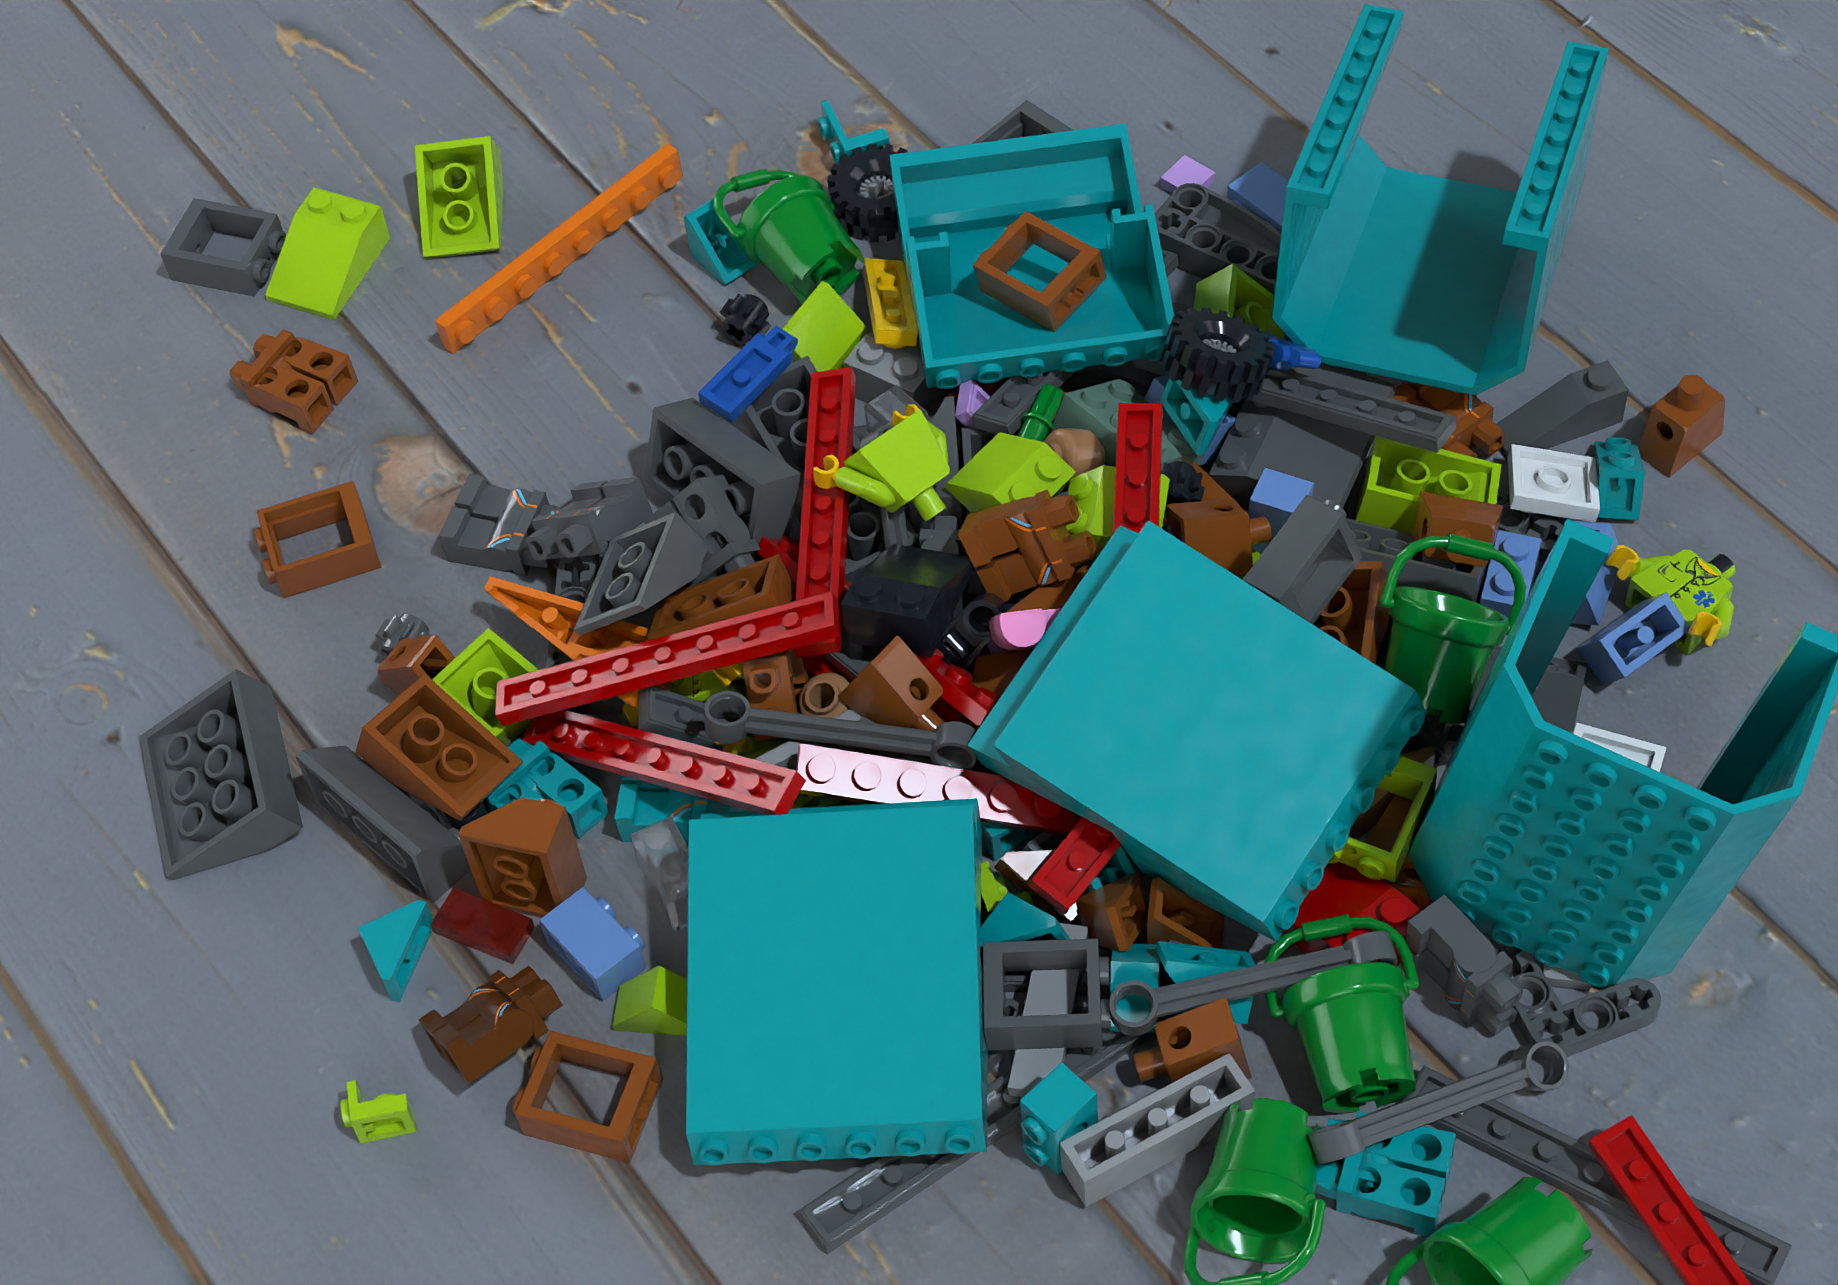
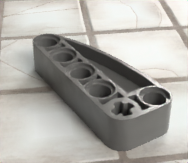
(1215, 233)

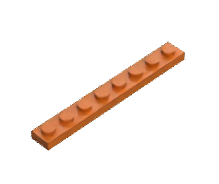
(559, 249)

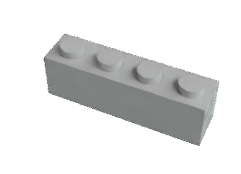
(1153, 1130)

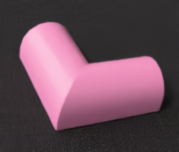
(1021, 628)

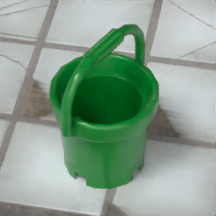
(792, 232)
(1441, 639)
(1351, 1019)
(1259, 1194)
(1507, 1242)

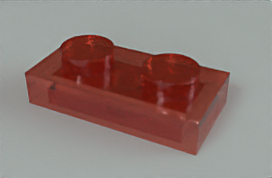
(483, 925)

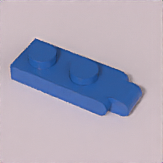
(1291, 354)
(748, 373)

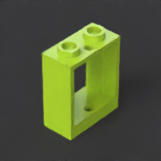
(1412, 782)

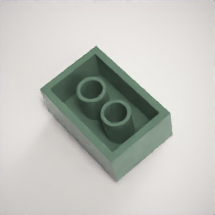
(1097, 411)

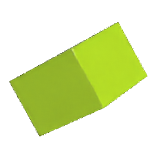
(652, 1003)

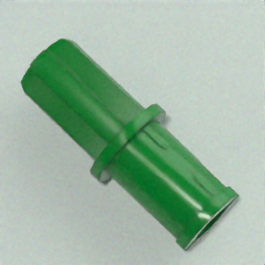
(1038, 422)

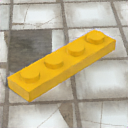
(889, 303)

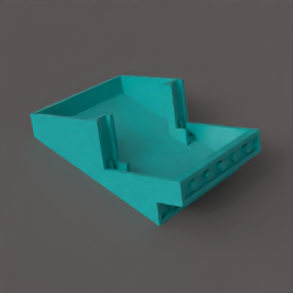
(960, 203)
(1201, 727)
(835, 983)

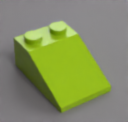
(460, 196)
(327, 253)
(1400, 471)

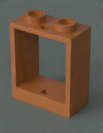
(1063, 294)
(308, 514)
(631, 1114)

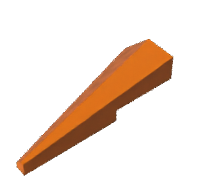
(555, 621)

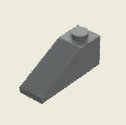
(1568, 409)

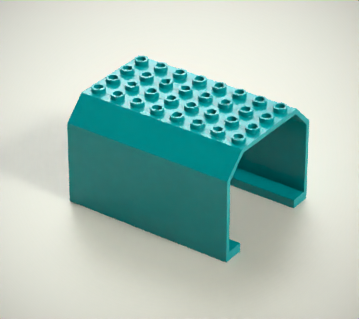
(1417, 267)
(1590, 850)

